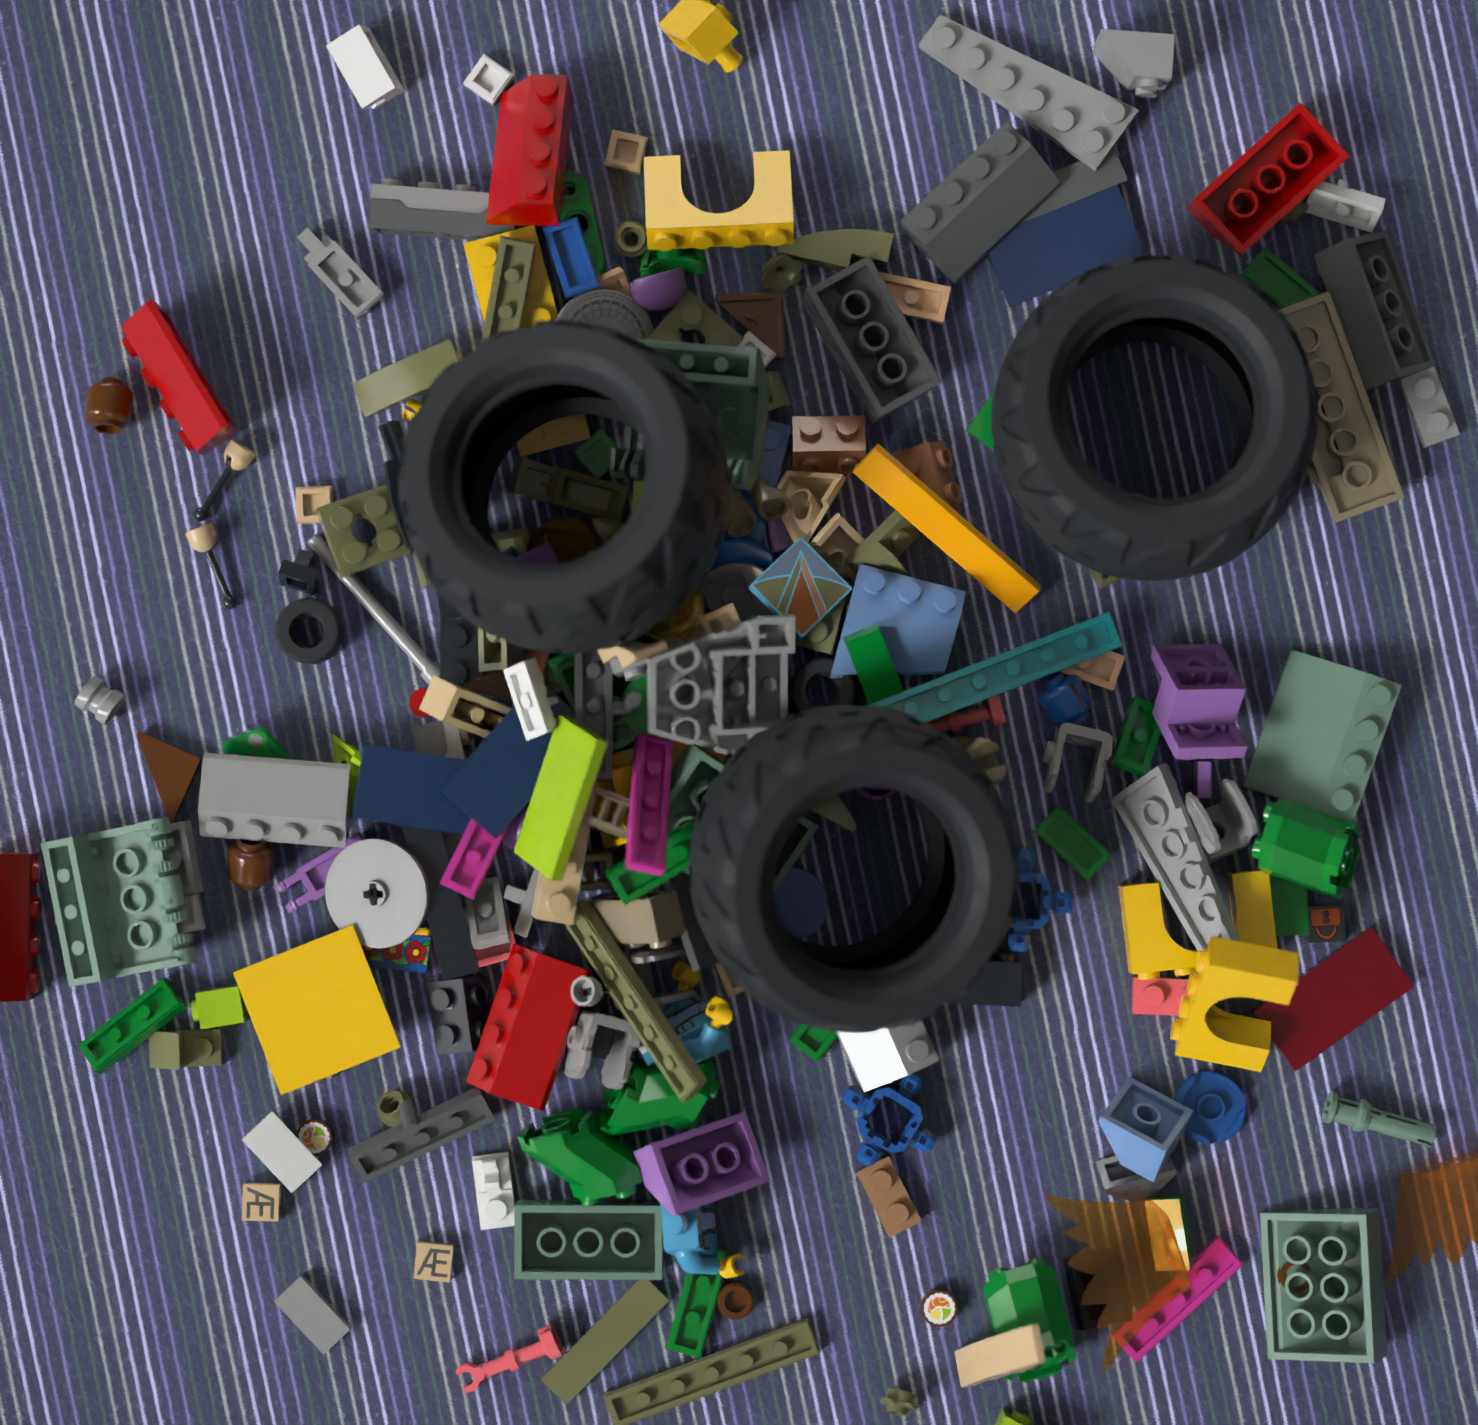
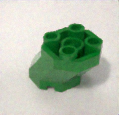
(1307, 847)
(651, 1102)
(583, 1155)
(1027, 1298)

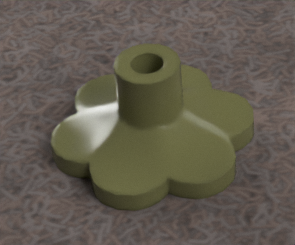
(781, 272)

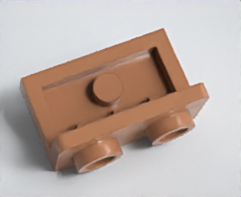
(828, 443)
(932, 465)

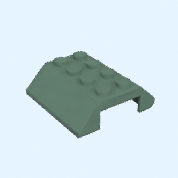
(737, 396)
(118, 902)

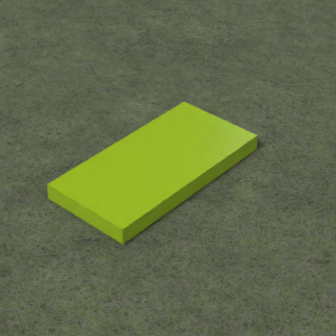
(560, 797)

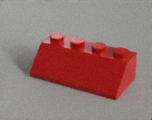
(531, 152)
(1268, 180)
(178, 379)
(18, 925)
(527, 1028)

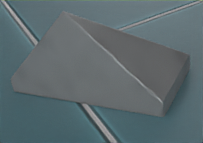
(1127, 1184)

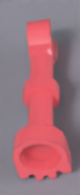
(955, 720)
(512, 1359)

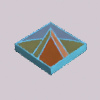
(800, 586)

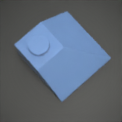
(1143, 1127)

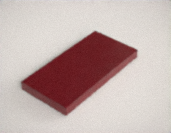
(1335, 998)

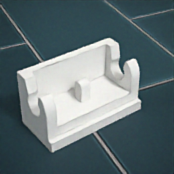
(365, 67)
(281, 1152)

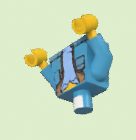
(694, 1021)
(694, 1242)

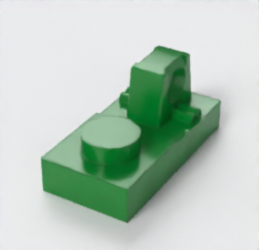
(1136, 738)

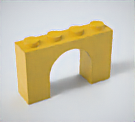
(680, 225)
(1153, 950)
(1227, 971)

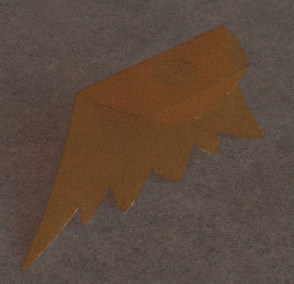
(1435, 1207)
(1133, 1262)

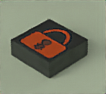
(1326, 923)

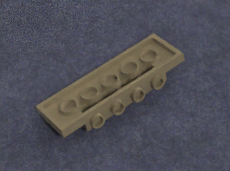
(1349, 450)

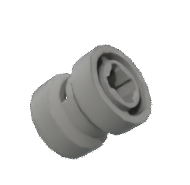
(100, 700)

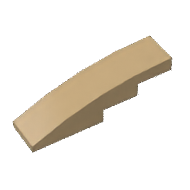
(1000, 1356)

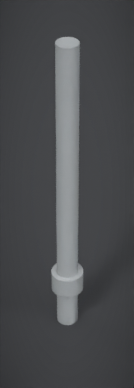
(380, 614)

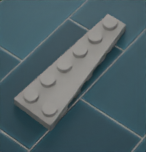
(1052, 103)
(1174, 854)

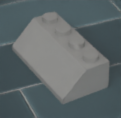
(275, 800)

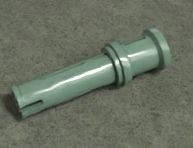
(1363, 1116)

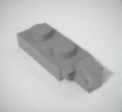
(340, 274)

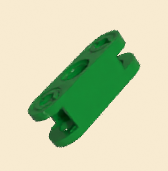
(580, 206)

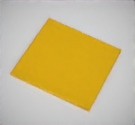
(317, 1009)

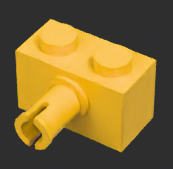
(703, 32)

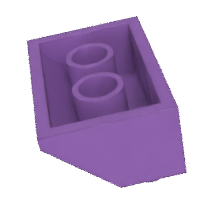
(702, 1164)

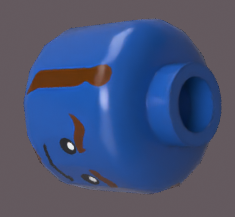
(1064, 699)

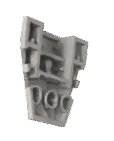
(722, 684)

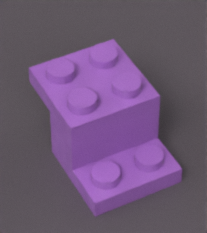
(1198, 701)

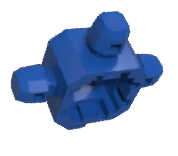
(1060, 903)
(869, 1152)

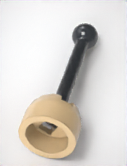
(236, 458)
(203, 540)

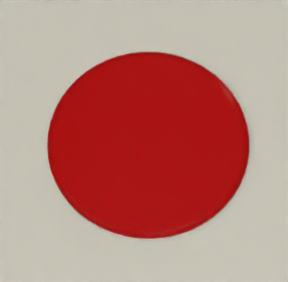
(415, 703)

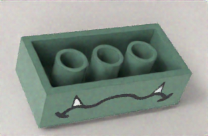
(588, 1241)

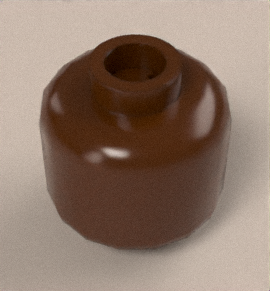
(109, 406)
(251, 863)

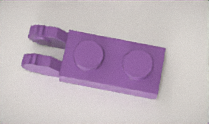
(313, 876)

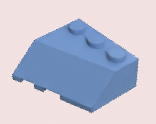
(913, 617)

